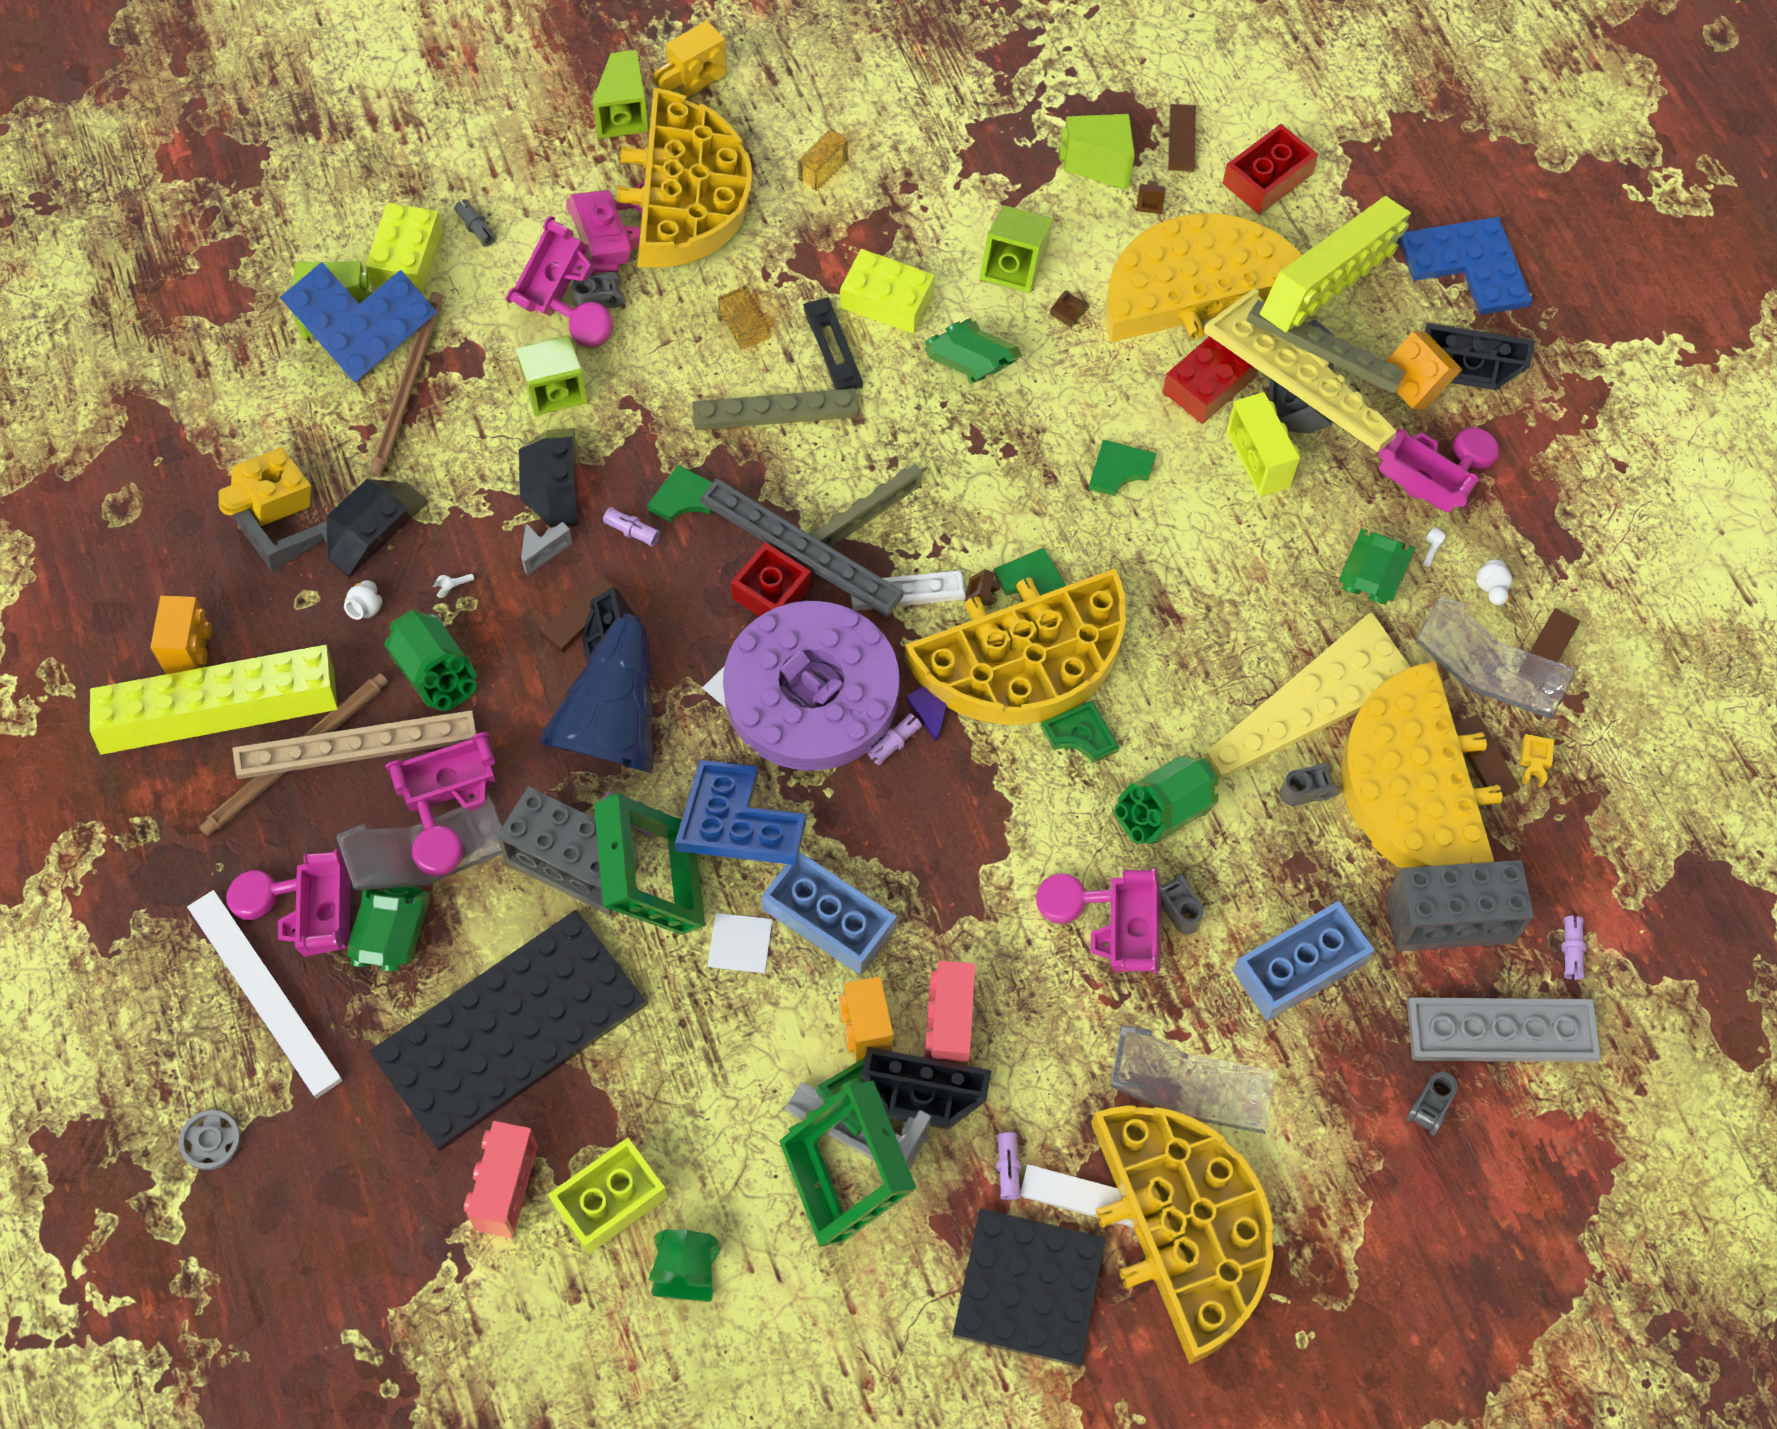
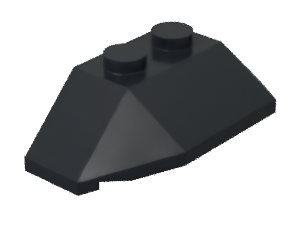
(1485, 357)
(550, 477)
(369, 520)
(603, 612)
(930, 1085)

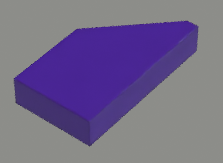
(928, 709)

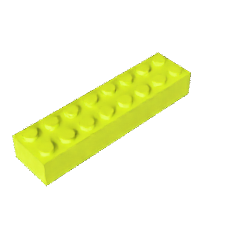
(1335, 264)
(212, 699)

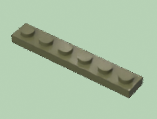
(1333, 350)
(775, 409)
(868, 508)

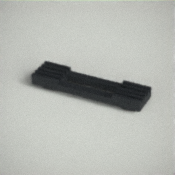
(820, 314)

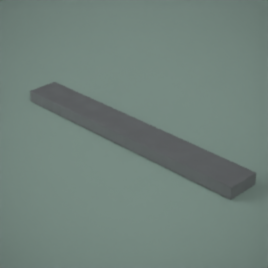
(802, 547)

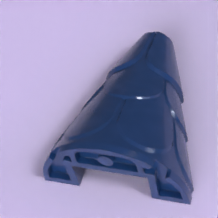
(610, 701)

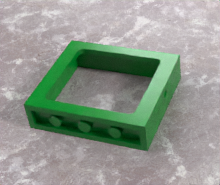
(618, 870)
(808, 1167)

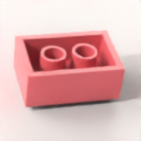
(950, 1012)
(501, 1179)

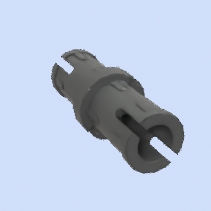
(475, 223)

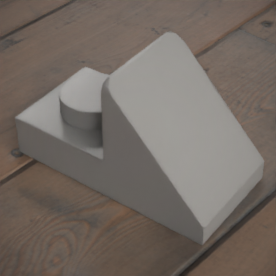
(540, 550)

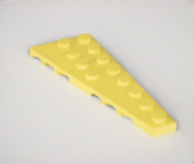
(1299, 373)
(1314, 699)

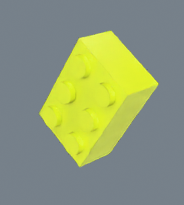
(404, 242)
(887, 291)
(1262, 444)
(608, 1196)

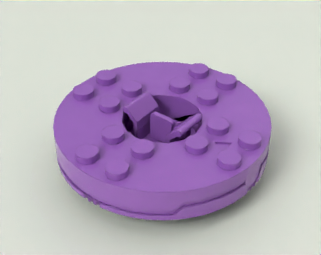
(811, 685)

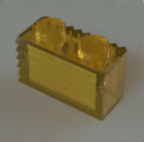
(823, 159)
(744, 317)

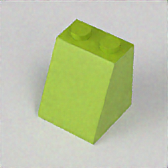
(620, 97)
(1098, 148)
(1015, 248)
(349, 274)
(552, 375)

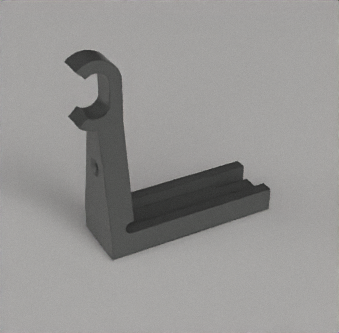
(287, 548)

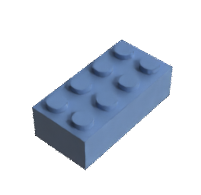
(829, 913)
(1303, 960)

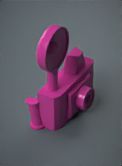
(602, 230)
(547, 277)
(1431, 476)
(436, 778)
(321, 902)
(1135, 916)

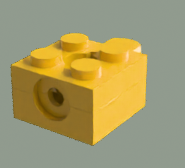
(693, 60)
(267, 487)

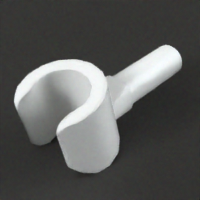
(1435, 538)
(448, 583)

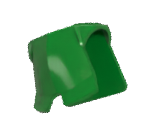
(684, 1265)

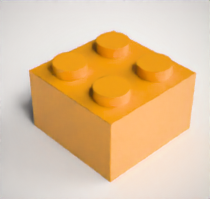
(1426, 369)
(180, 634)
(867, 1017)

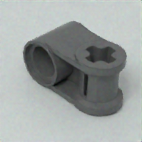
(599, 290)
(1314, 782)
(1179, 899)
(1431, 1107)

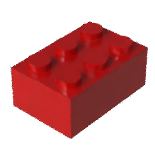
(1270, 169)
(1207, 379)

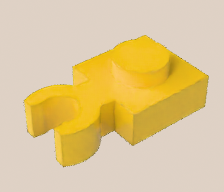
(1538, 756)

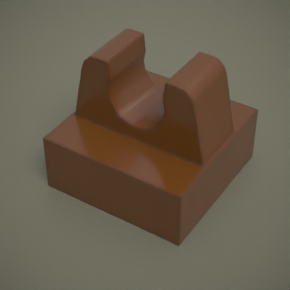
(1150, 197)
(1068, 308)
(981, 586)

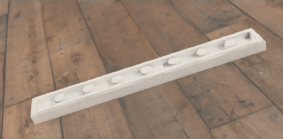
(265, 994)

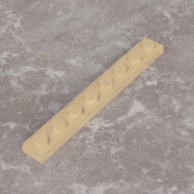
(353, 744)

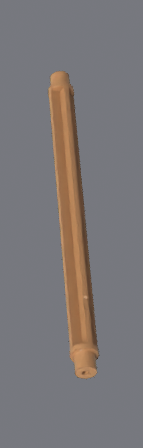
(404, 390)
(261, 783)

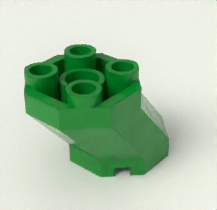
(971, 350)
(1376, 566)
(431, 660)
(1167, 799)
(387, 927)

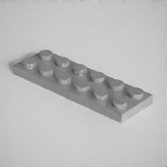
(1503, 1030)

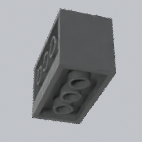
(555, 847)
(1459, 905)

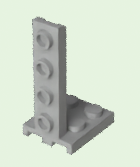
(914, 1131)

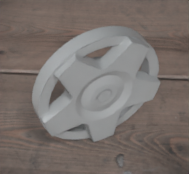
(209, 1140)

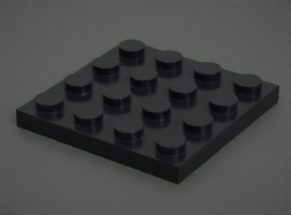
(1029, 1287)

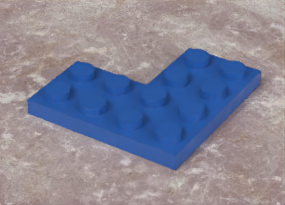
(1477, 251)
(354, 332)
(723, 825)

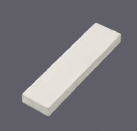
(924, 589)
(1068, 1192)

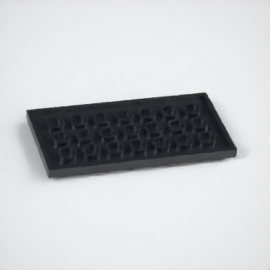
(507, 1029)

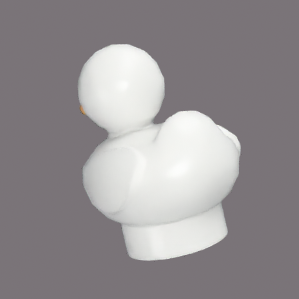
(1495, 580)
(363, 600)

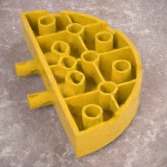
(692, 183)
(1191, 273)
(1026, 657)
(1410, 775)
(1194, 1217)

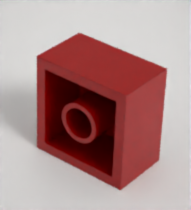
(770, 581)

